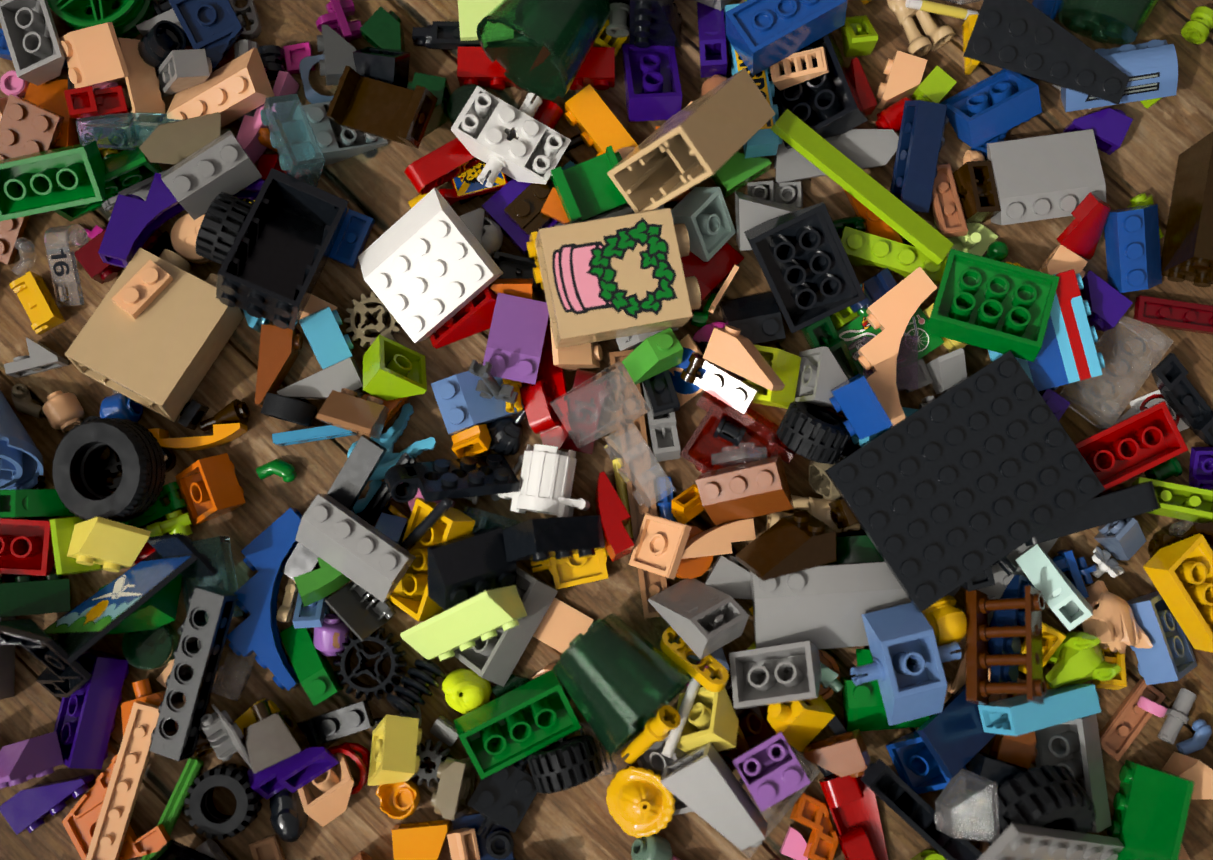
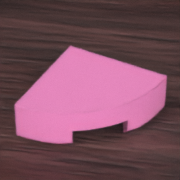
(794, 845)

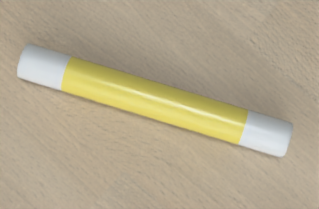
(938, 8)

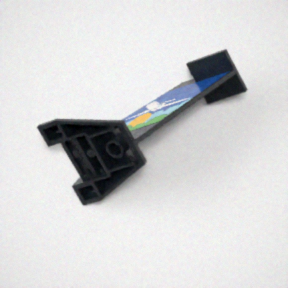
(91, 620)

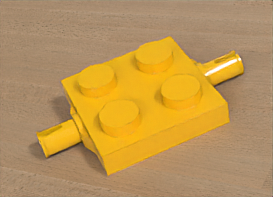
(575, 570)

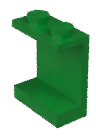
(587, 188)

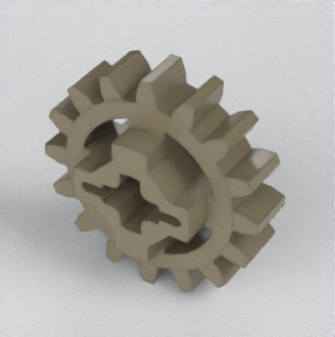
(366, 328)

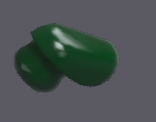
(854, 222)

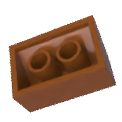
(745, 490)

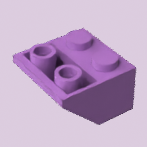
(29, 759)
(771, 771)

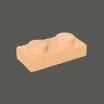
(142, 289)

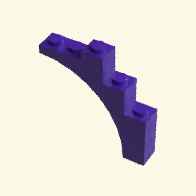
(137, 219)

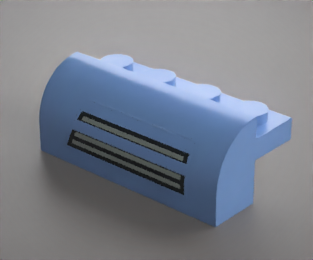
(1151, 73)

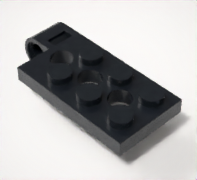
(452, 478)

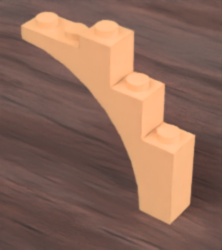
(892, 316)

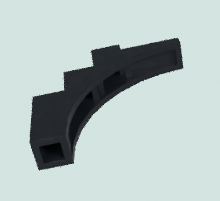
(915, 812)

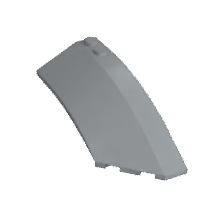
(823, 604)

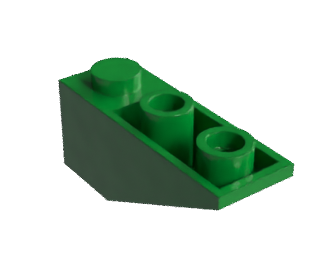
(32, 503)

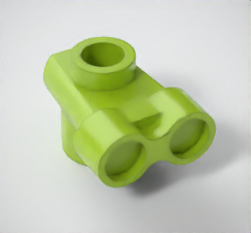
(175, 523)

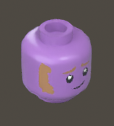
(331, 635)

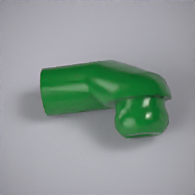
(278, 467)

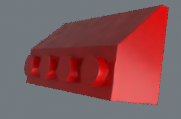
(1133, 445)
(26, 547)

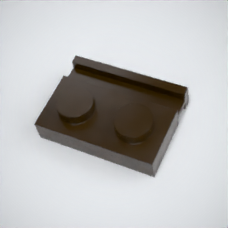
(527, 207)

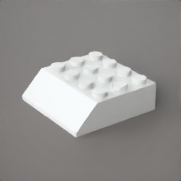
(427, 267)

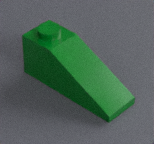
(310, 666)

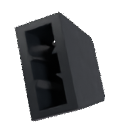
(383, 65)

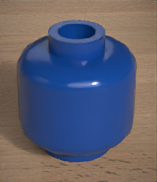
(120, 407)

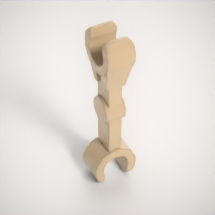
(285, 610)

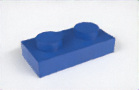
(351, 238)

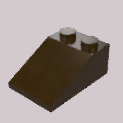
(790, 547)

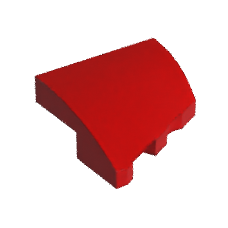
(1086, 228)

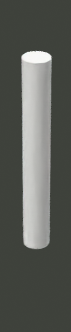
(683, 711)

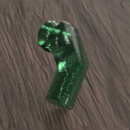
(512, 683)

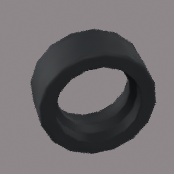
(288, 409)

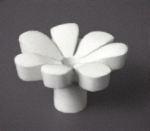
(1105, 564)

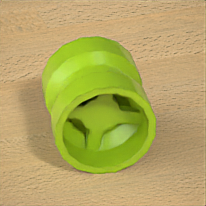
(1198, 28)

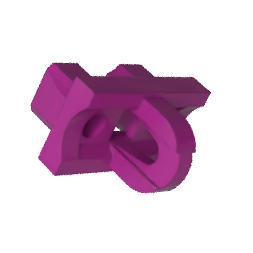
(336, 19)

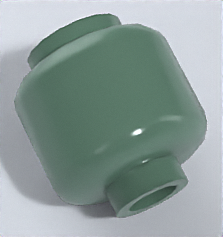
(651, 848)

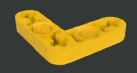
(679, 654)

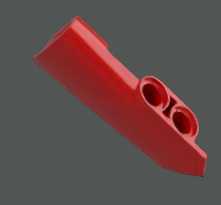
(537, 398)
(856, 817)

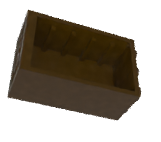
(1189, 228)

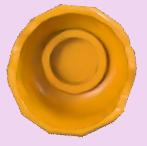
(398, 799)

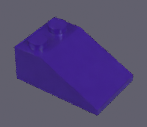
(651, 82)

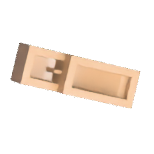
(719, 538)

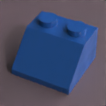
(860, 407)
(916, 764)

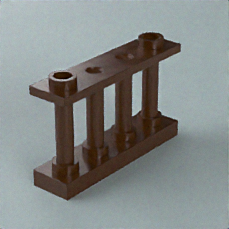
(977, 655)

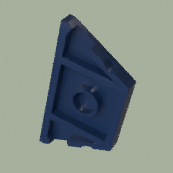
(209, 26)

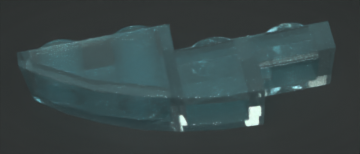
(119, 130)

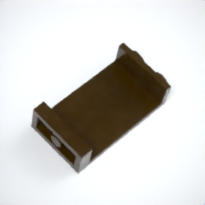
(382, 108)

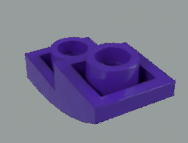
(1201, 468)

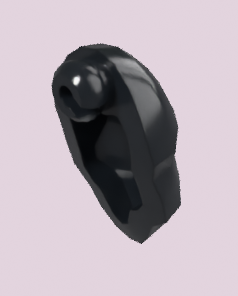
(287, 815)

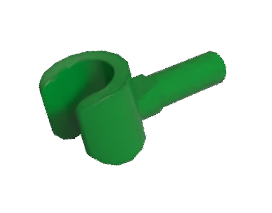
(699, 317)

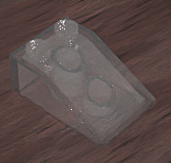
(600, 405)

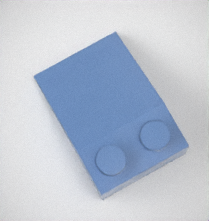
(462, 404)

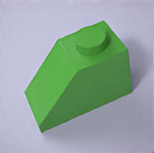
(738, 172)
(654, 356)

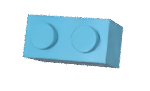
(326, 337)

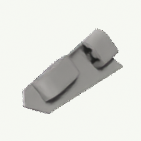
(862, 146)

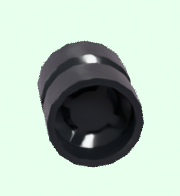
(160, 42)

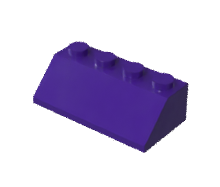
(90, 712)

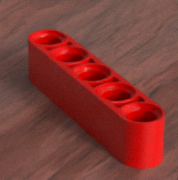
(440, 166)

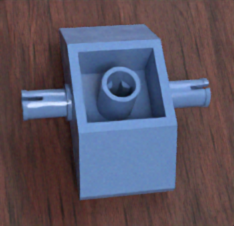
(910, 688)

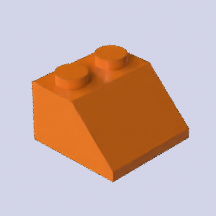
(210, 488)

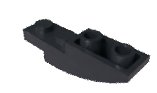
(337, 723)

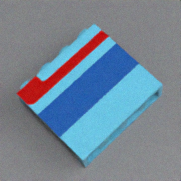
(1068, 342)

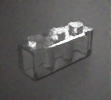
(638, 465)

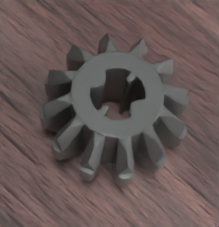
(435, 756)

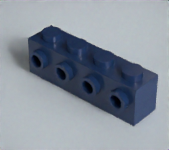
(918, 153)

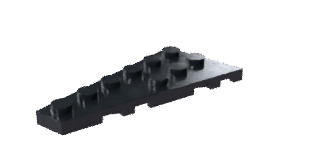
(1030, 43)

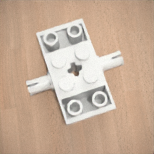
(509, 138)

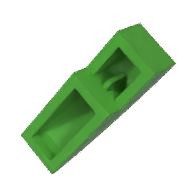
(319, 583)

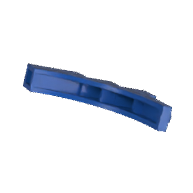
(260, 595)

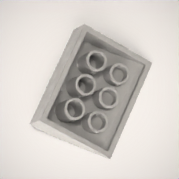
(1045, 175)

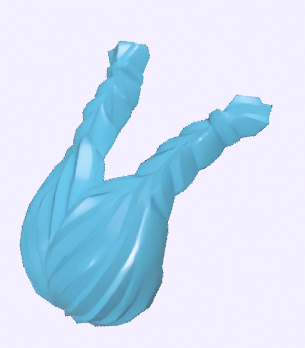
(390, 437)

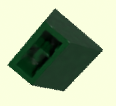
(439, 87)

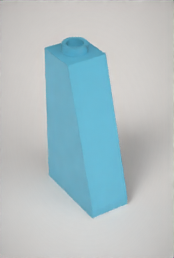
(1019, 716)

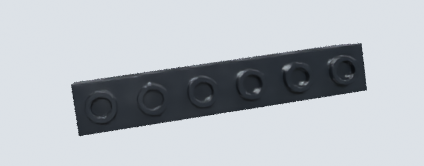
(165, 737)

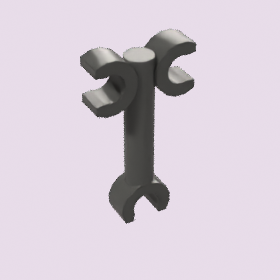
(488, 385)

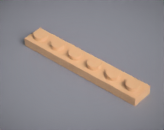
(124, 783)

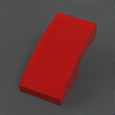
(88, 102)

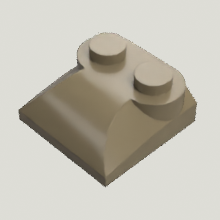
(454, 787)

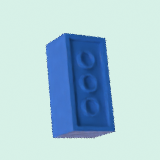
(775, 29)

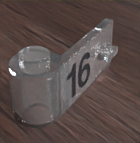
(60, 248)

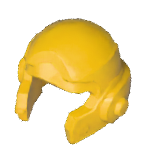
(947, 621)

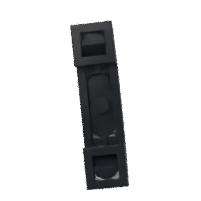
(1183, 397)

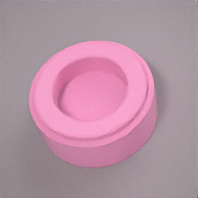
(13, 85)
(1152, 706)

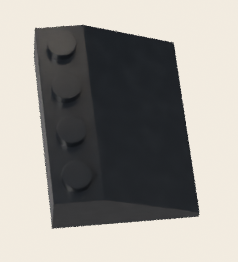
(827, 101)
(805, 265)

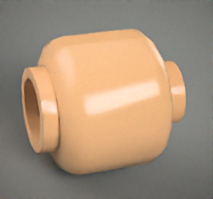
(63, 410)

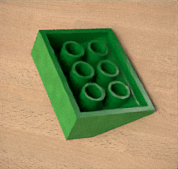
(993, 305)
(1150, 812)

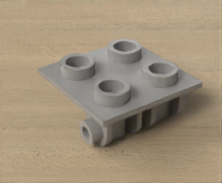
(224, 735)

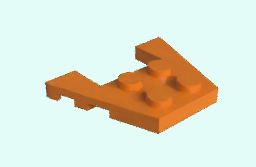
(83, 818)

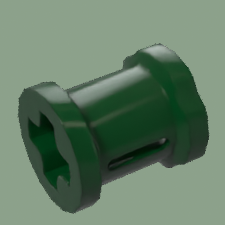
(1165, 470)

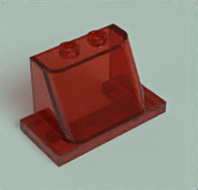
(759, 430)

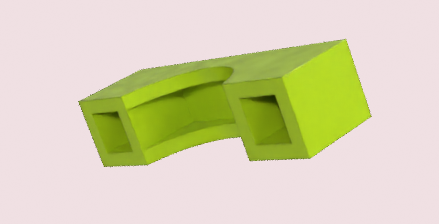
(877, 251)

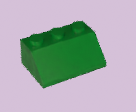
(865, 708)

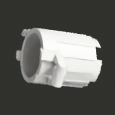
(546, 483)

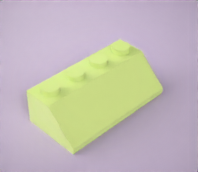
(466, 623)

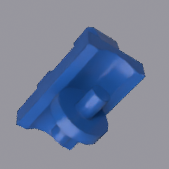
(1066, 563)

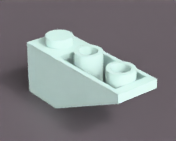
(1055, 587)

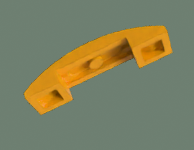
(221, 435)

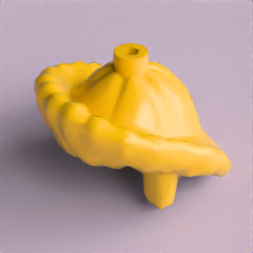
(639, 802)

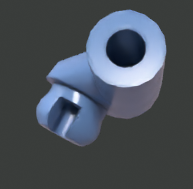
(1199, 739)

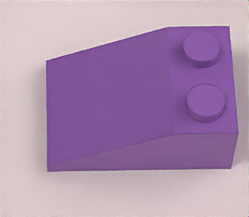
(516, 338)

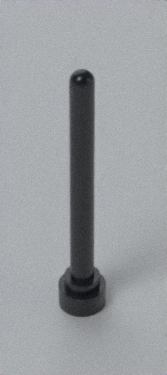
(427, 523)

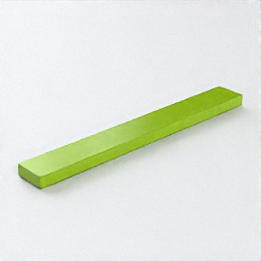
(862, 187)

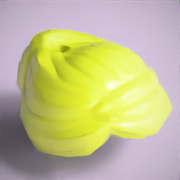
(466, 690)

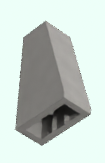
(716, 796)

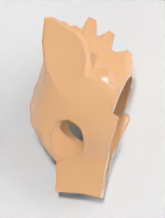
(1113, 620)

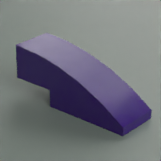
(292, 772)

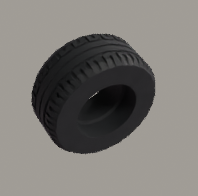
(77, 475)

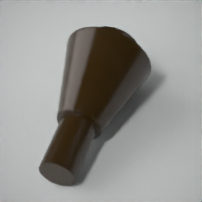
(232, 413)

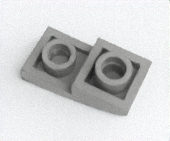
(787, 193)

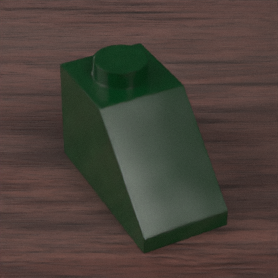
(384, 31)

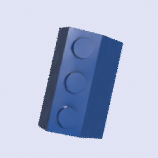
(992, 107)
(1133, 248)

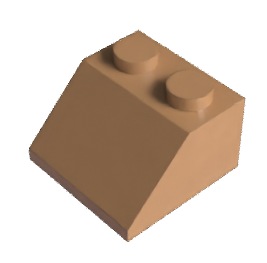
(353, 413)

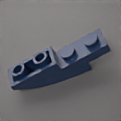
(1008, 645)

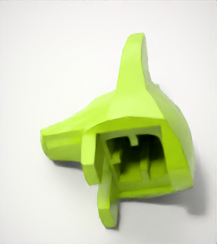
(1078, 661)

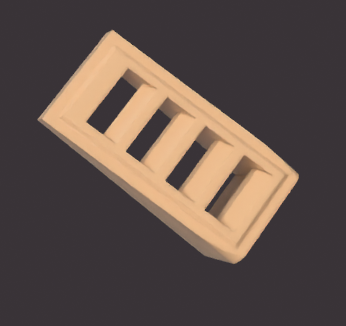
(796, 59)

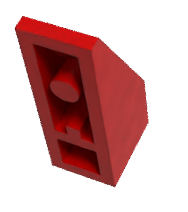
(468, 321)

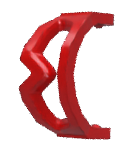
(362, 763)

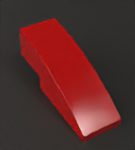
(613, 519)

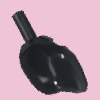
(506, 434)

